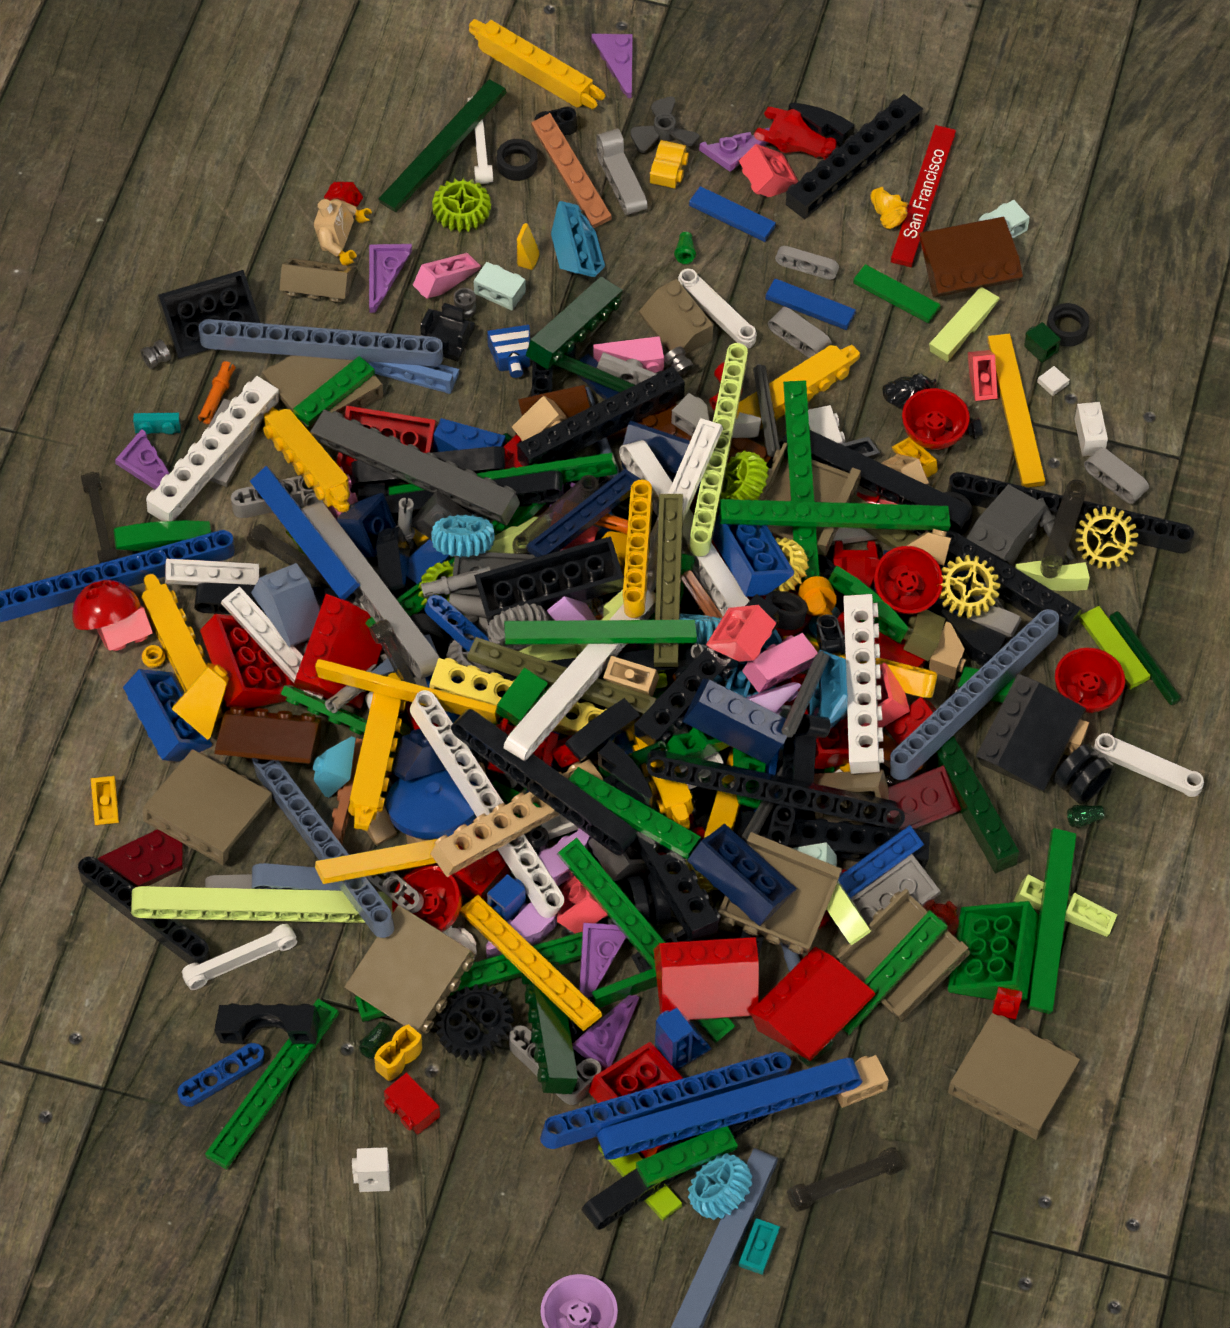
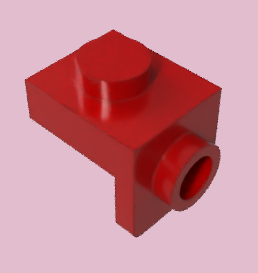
(344, 191)
(563, 754)
(1007, 1002)

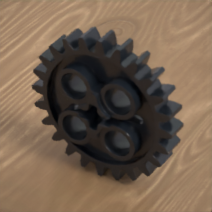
(490, 1006)

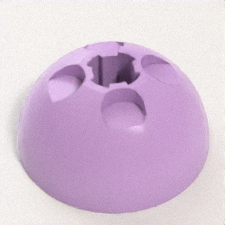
(579, 1299)

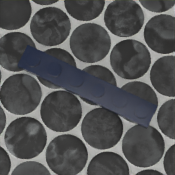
(584, 515)

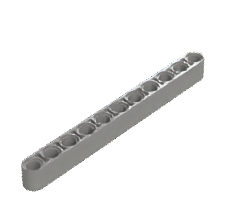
(375, 595)

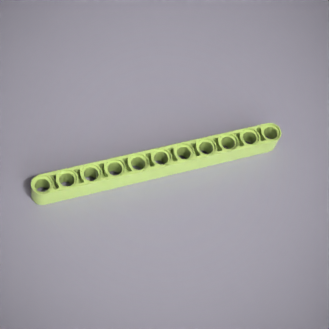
(713, 477)
(245, 904)

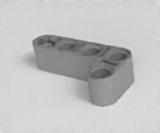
(619, 172)
(249, 503)
(526, 1050)

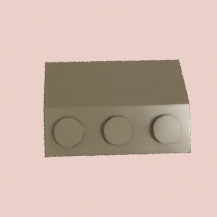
(316, 279)
(677, 318)
(864, 783)

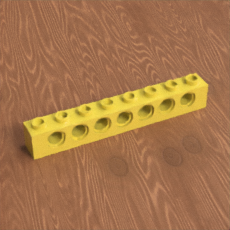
(472, 675)

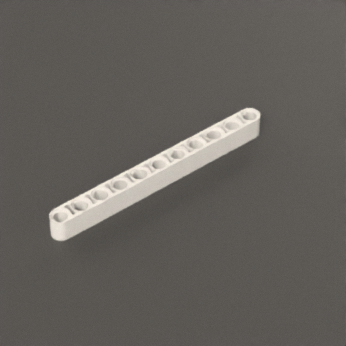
(709, 569)
(568, 690)
(484, 792)

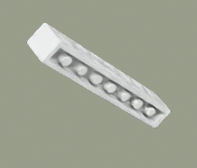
(197, 476)
(860, 758)

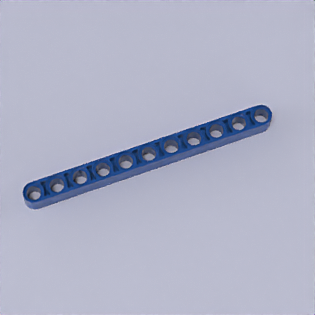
(119, 567)
(655, 1099)
(729, 1108)

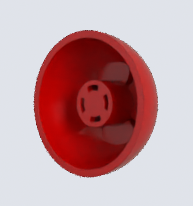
(935, 418)
(913, 570)
(103, 604)
(1090, 678)
(435, 889)

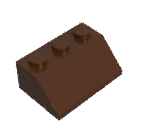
(569, 400)

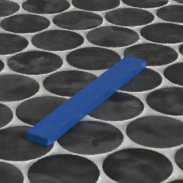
(305, 533)

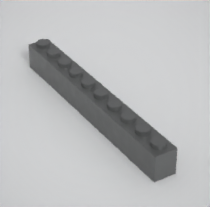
(415, 466)

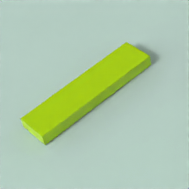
(1111, 641)
(663, 1201)

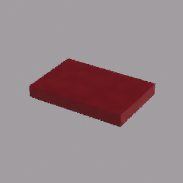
(924, 798)

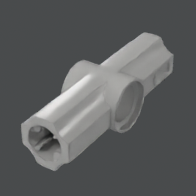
(629, 370)

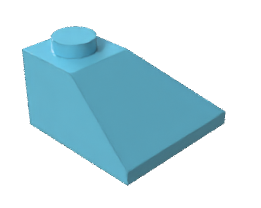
(334, 767)

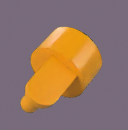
(818, 595)

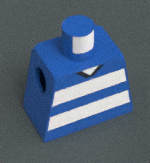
(509, 348)

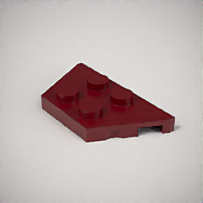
(146, 859)

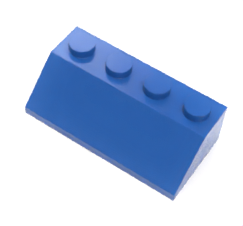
(752, 557)
(153, 697)

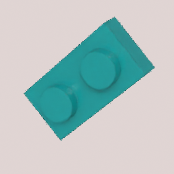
(157, 422)
(759, 1246)

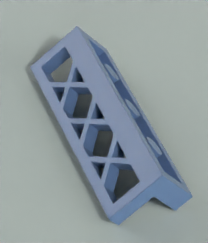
(434, 377)

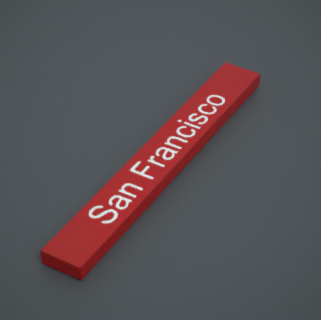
(923, 196)

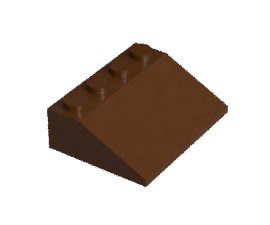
(970, 256)
(269, 735)

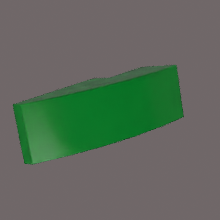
(694, 744)

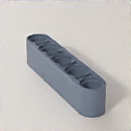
(288, 878)

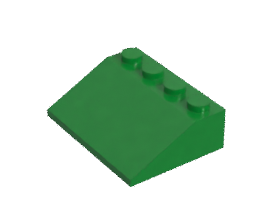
(1000, 949)

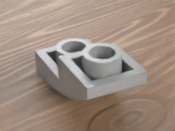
(746, 426)
(998, 620)

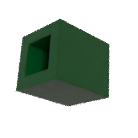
(1042, 342)

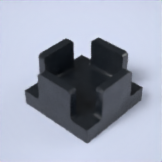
(449, 328)

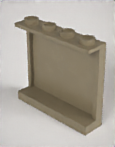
(302, 375)
(828, 486)
(206, 806)
(802, 913)
(887, 930)
(411, 971)
(1013, 1075)

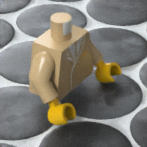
(334, 224)

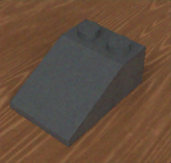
(1007, 524)

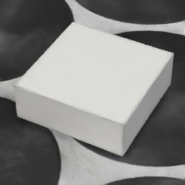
(1053, 381)

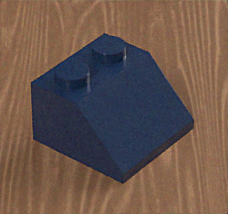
(365, 521)
(415, 757)

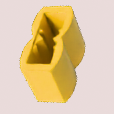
(668, 164)
(393, 1055)

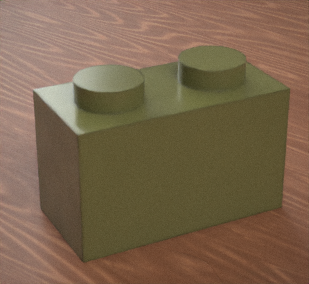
(923, 633)

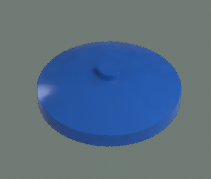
(428, 806)

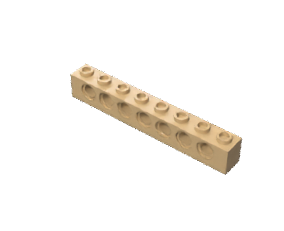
(453, 859)

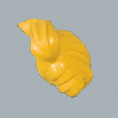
(890, 207)

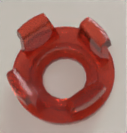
(945, 911)

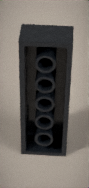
(544, 580)

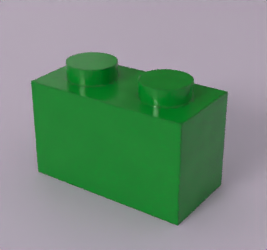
(521, 696)

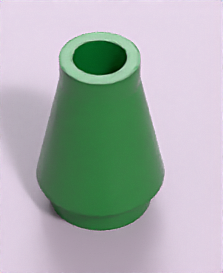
(685, 248)

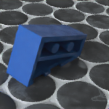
(458, 436)
(678, 1039)

